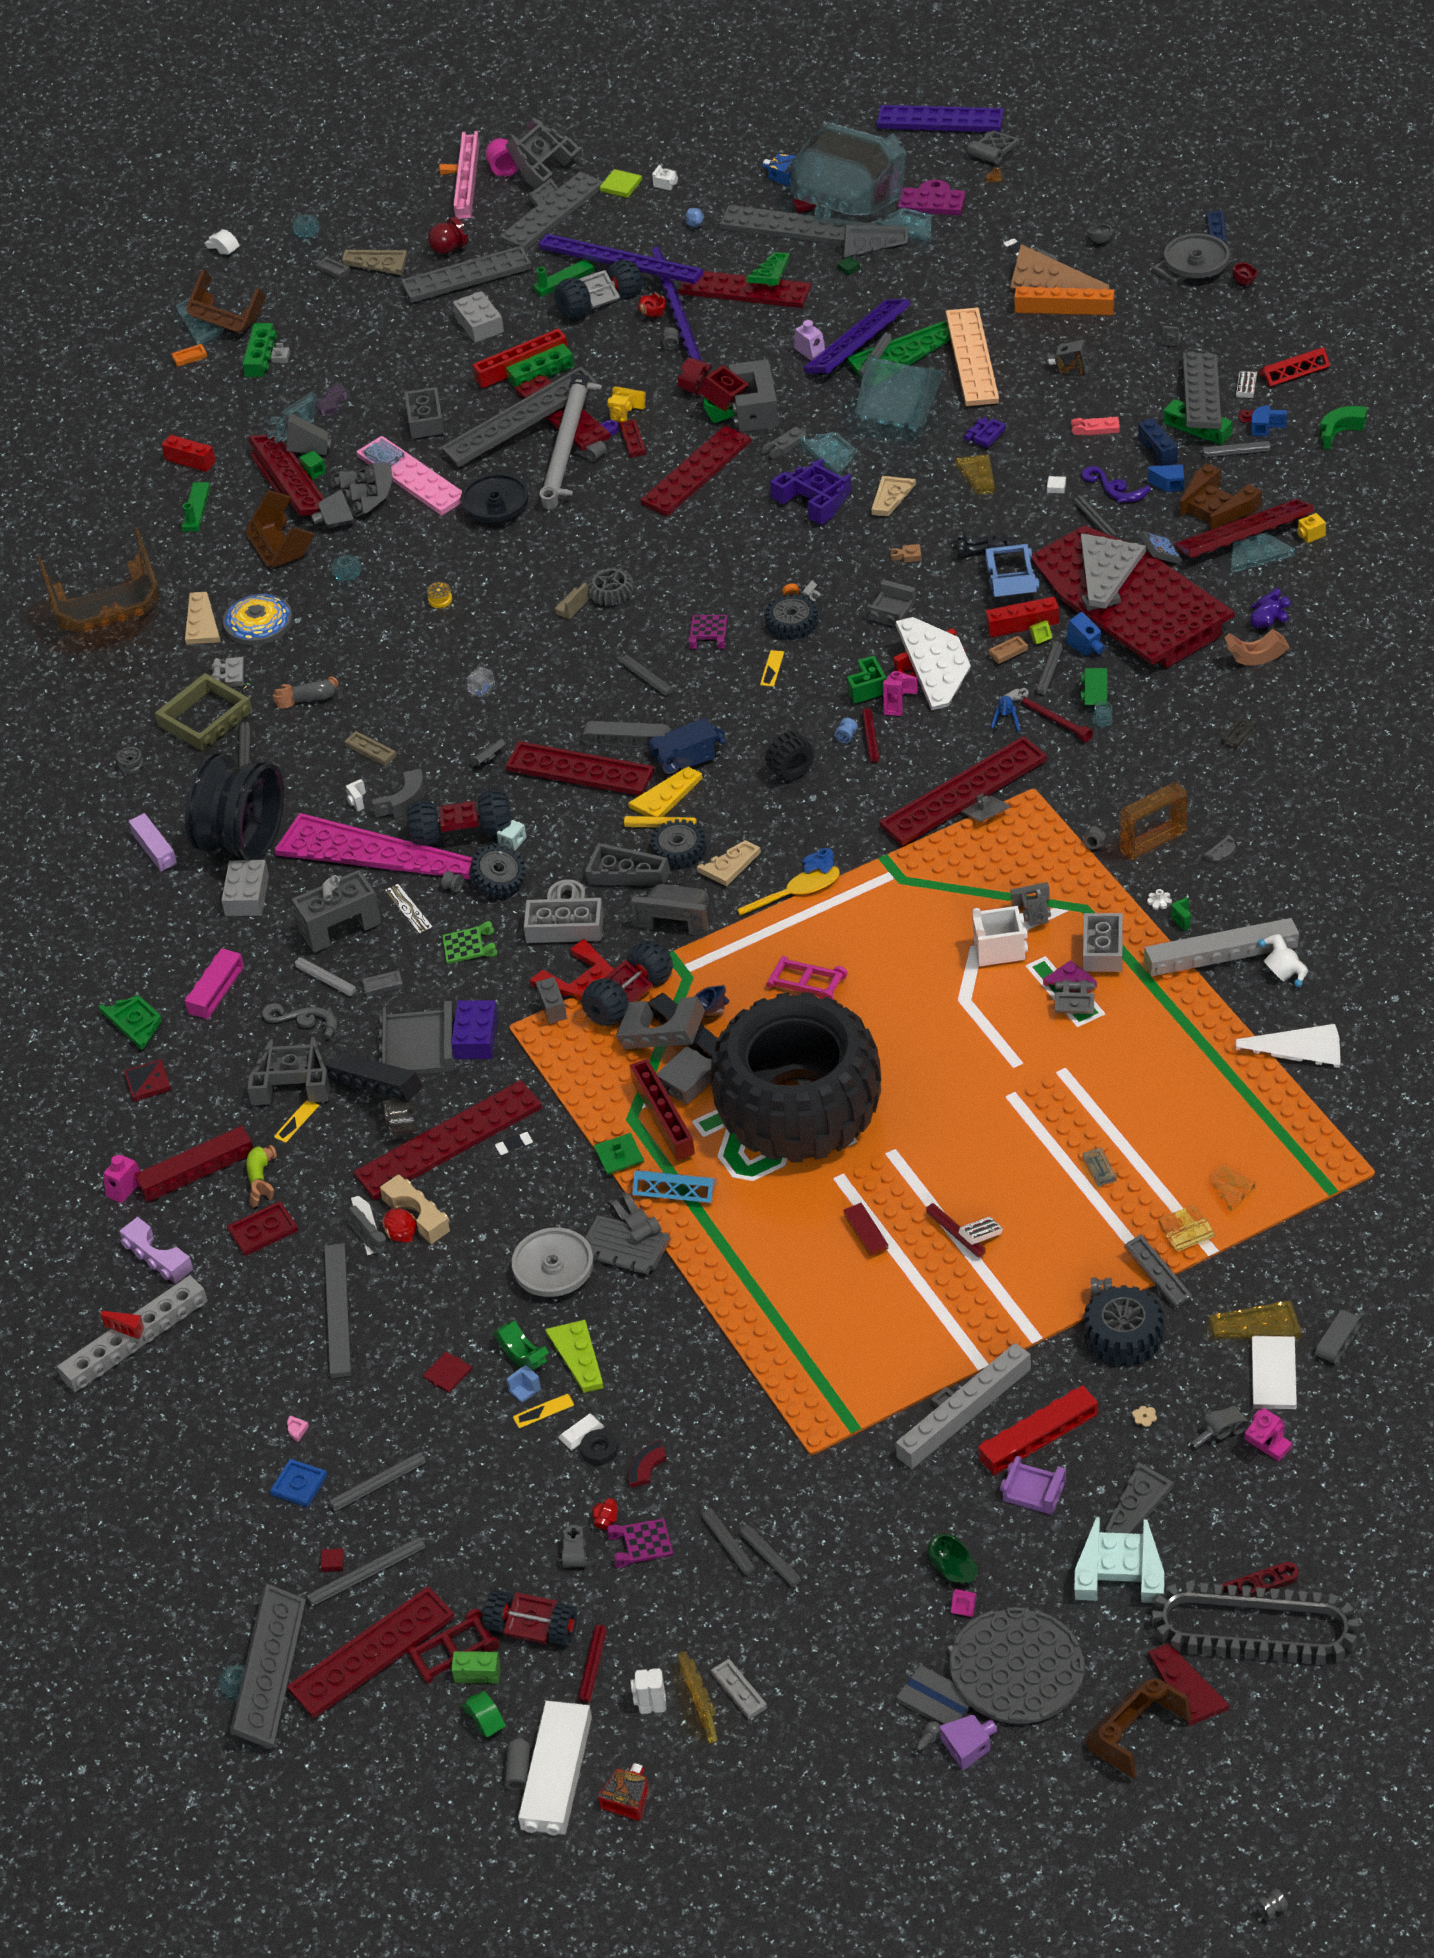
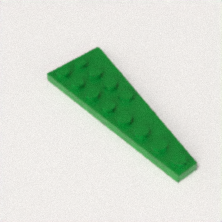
(908, 347)

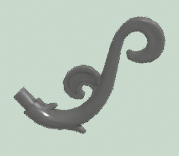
(301, 1015)

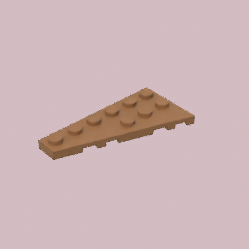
(1042, 271)

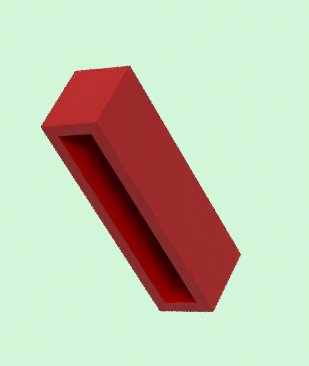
(1021, 616)

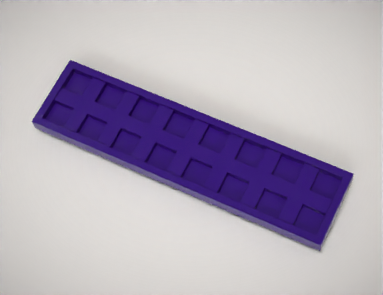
(940, 118)

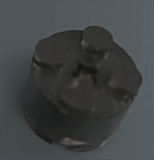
(400, 1118)

